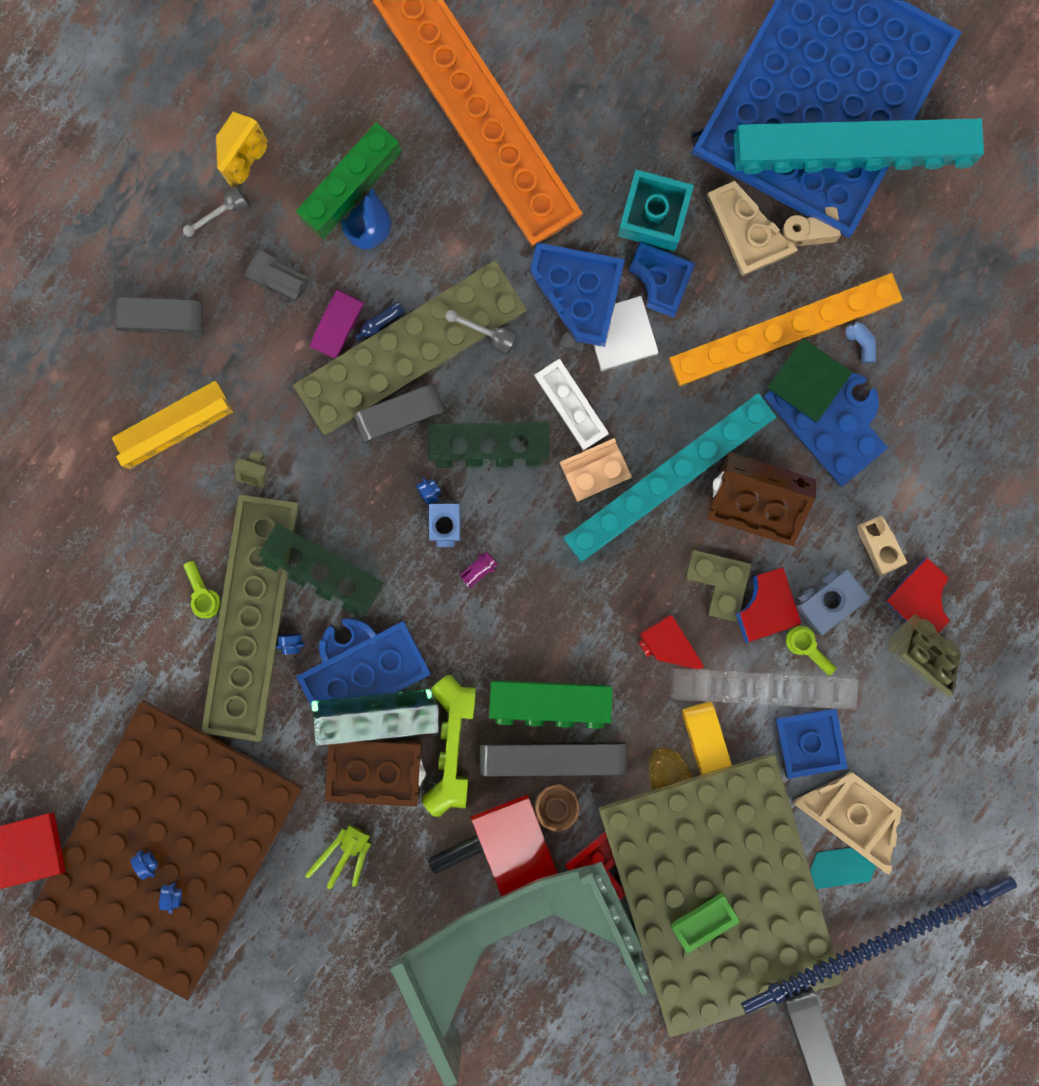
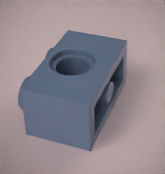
(848, 598)

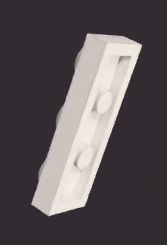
(571, 404)

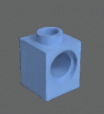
(440, 511)

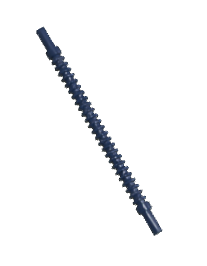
(980, 897)

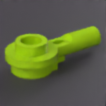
(204, 602)
(802, 641)

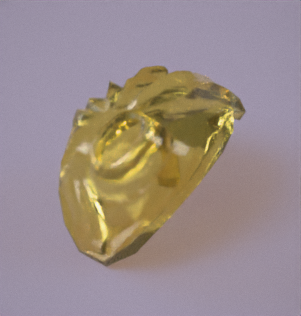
(666, 768)

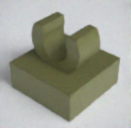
(252, 471)

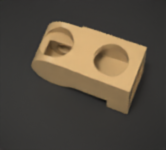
(810, 231)
(881, 546)

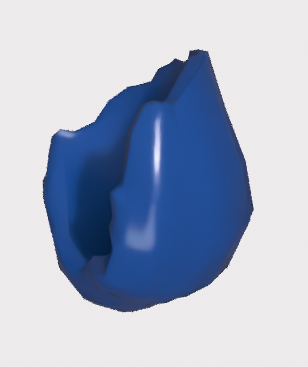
(367, 223)

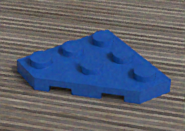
(579, 288)

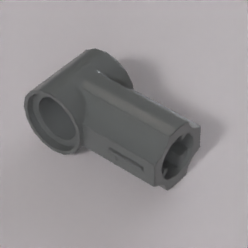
(268, 272)

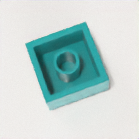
(655, 210)

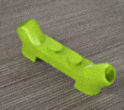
(452, 788)

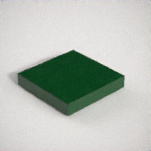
(809, 380)

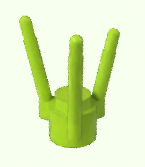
(353, 841)

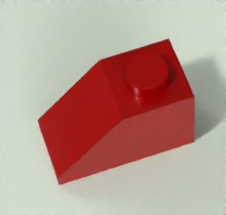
(668, 644)

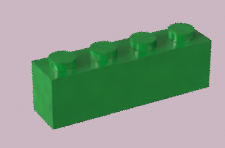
(349, 181)
(550, 702)

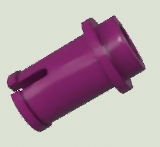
(478, 569)

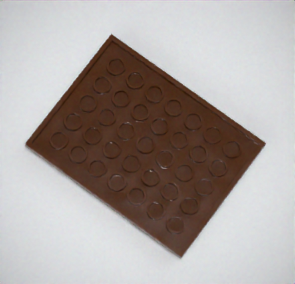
(205, 821)

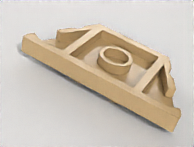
(856, 816)

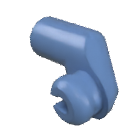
(865, 339)

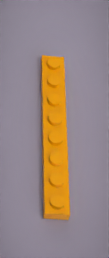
(785, 329)

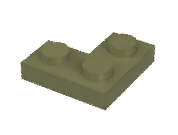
(726, 576)

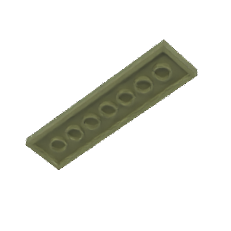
(408, 348)
(248, 623)

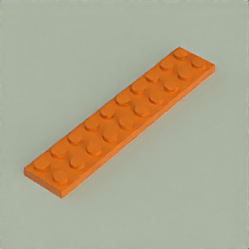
(482, 116)

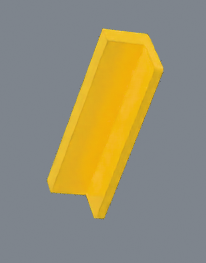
(171, 425)

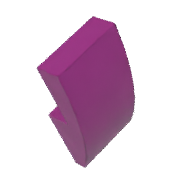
(336, 324)

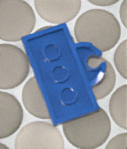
(842, 435)
(365, 664)

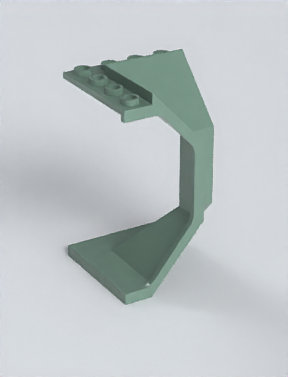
(439, 967)

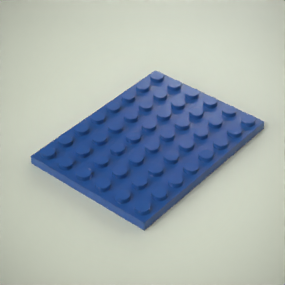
(828, 66)

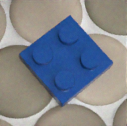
(811, 743)

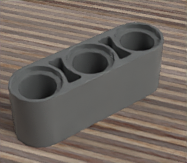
(159, 316)
(399, 414)

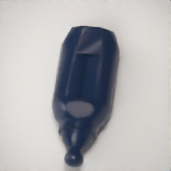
(380, 321)

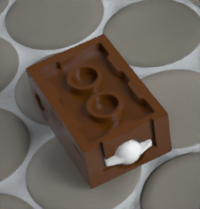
(761, 499)
(375, 772)

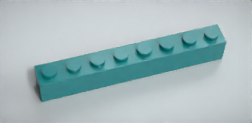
(858, 145)
(669, 478)

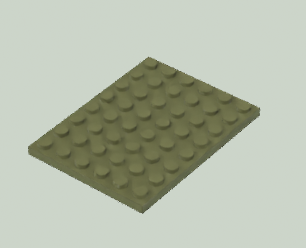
(709, 838)

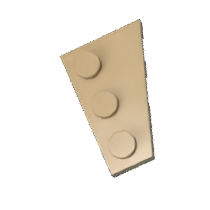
(747, 231)

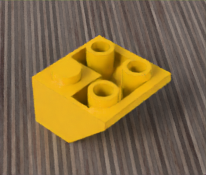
(238, 146)

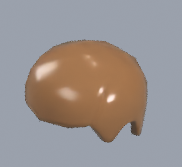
(556, 808)

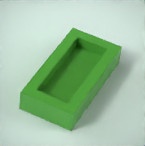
(704, 923)

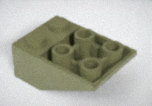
(927, 654)

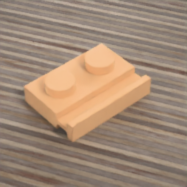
(595, 470)

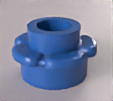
(428, 491)
(290, 643)
(144, 864)
(170, 898)

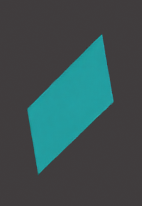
(840, 868)

